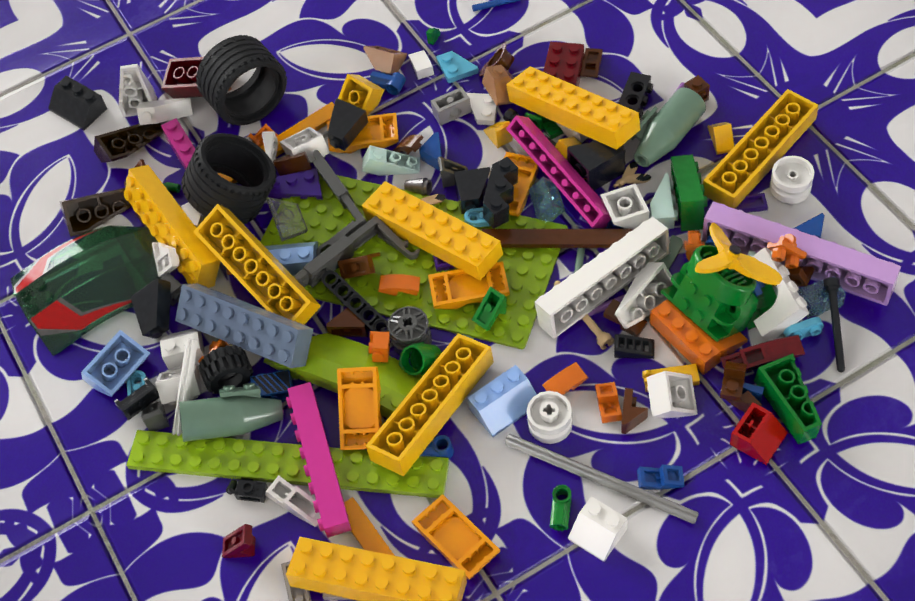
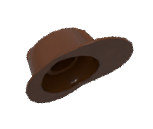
(501, 57)

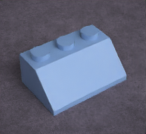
(294, 255)
(114, 364)
(502, 400)

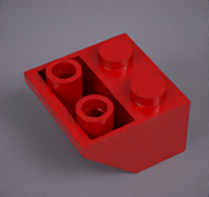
(758, 434)

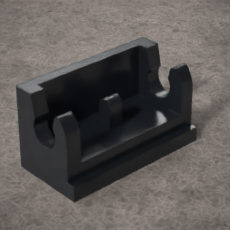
(138, 400)

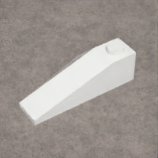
(133, 88)
(644, 294)

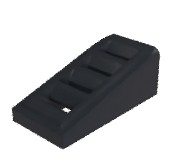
(627, 340)

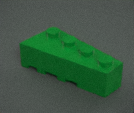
(688, 192)
(789, 397)

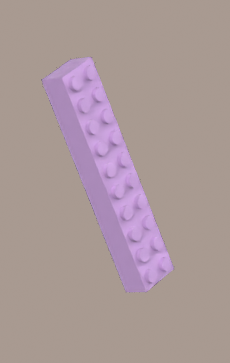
(857, 271)

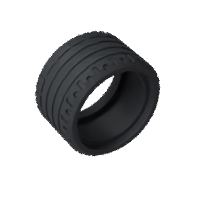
(227, 63)
(234, 158)

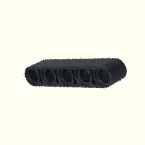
(353, 298)

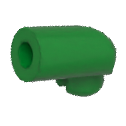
(173, 187)

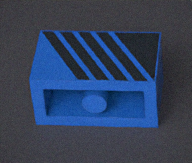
(274, 384)

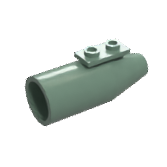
(667, 128)
(231, 414)

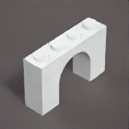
(789, 305)

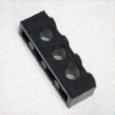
(636, 92)

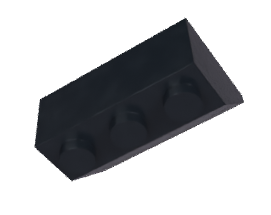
(76, 103)

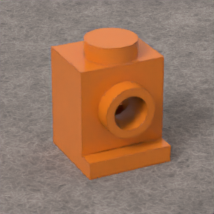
(379, 346)

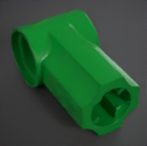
(560, 508)

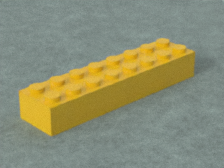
(574, 107)
(760, 149)
(170, 225)
(434, 230)
(255, 266)
(429, 404)
(370, 574)

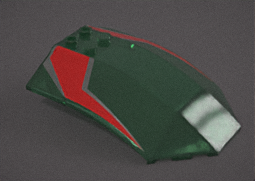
(84, 282)

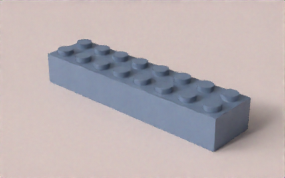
(244, 325)

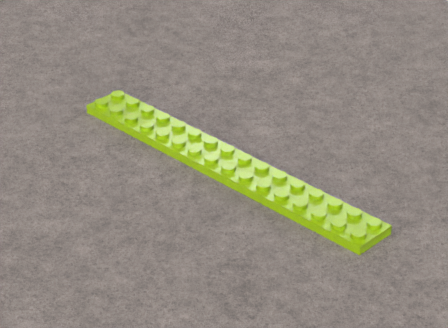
(267, 460)

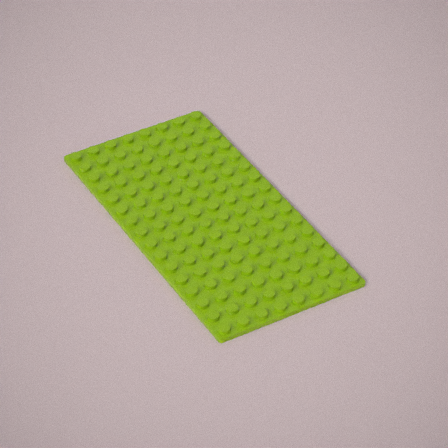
(525, 268)

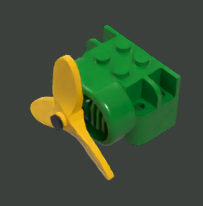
(719, 286)

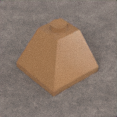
(385, 59)
(495, 83)

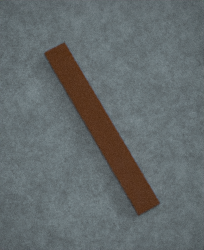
(557, 237)

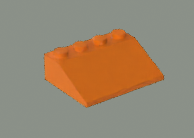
(691, 339)

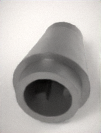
(419, 186)

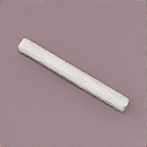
(185, 381)

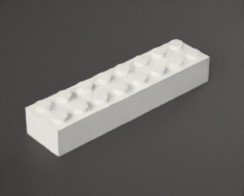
(601, 277)

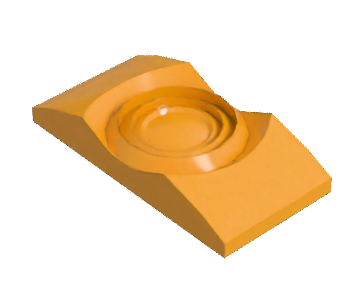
(379, 132)
(526, 178)
(457, 288)
(358, 406)
(455, 536)

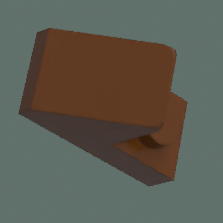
(733, 381)
(631, 414)

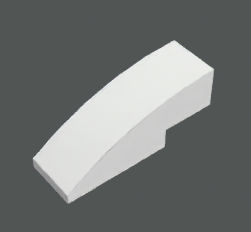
(293, 500)

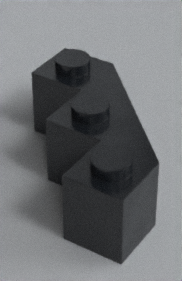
(500, 192)

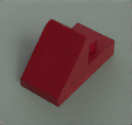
(239, 543)

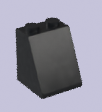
(597, 162)

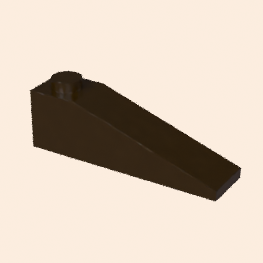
(125, 141)
(91, 211)

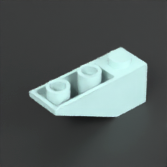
(388, 162)
(663, 202)

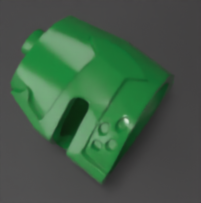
(421, 358)

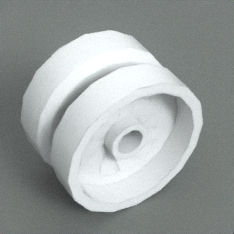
(791, 179)
(549, 417)

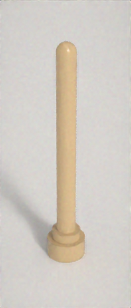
(602, 337)

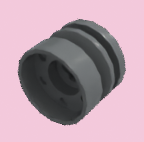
(407, 327)

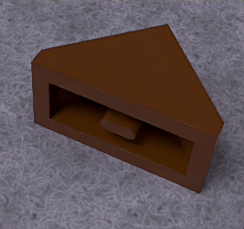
(346, 325)

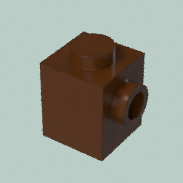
(699, 86)

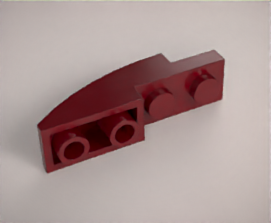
(766, 352)

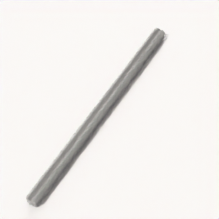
(602, 478)

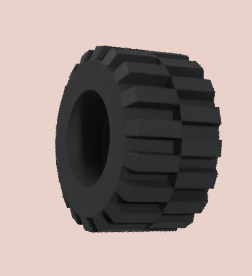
(225, 367)

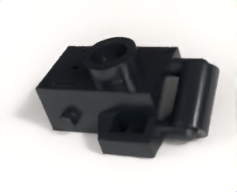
(248, 490)

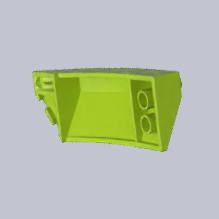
(332, 352)

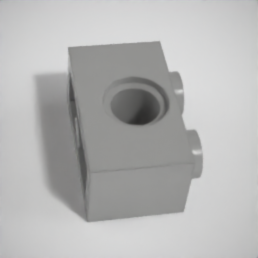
(451, 106)

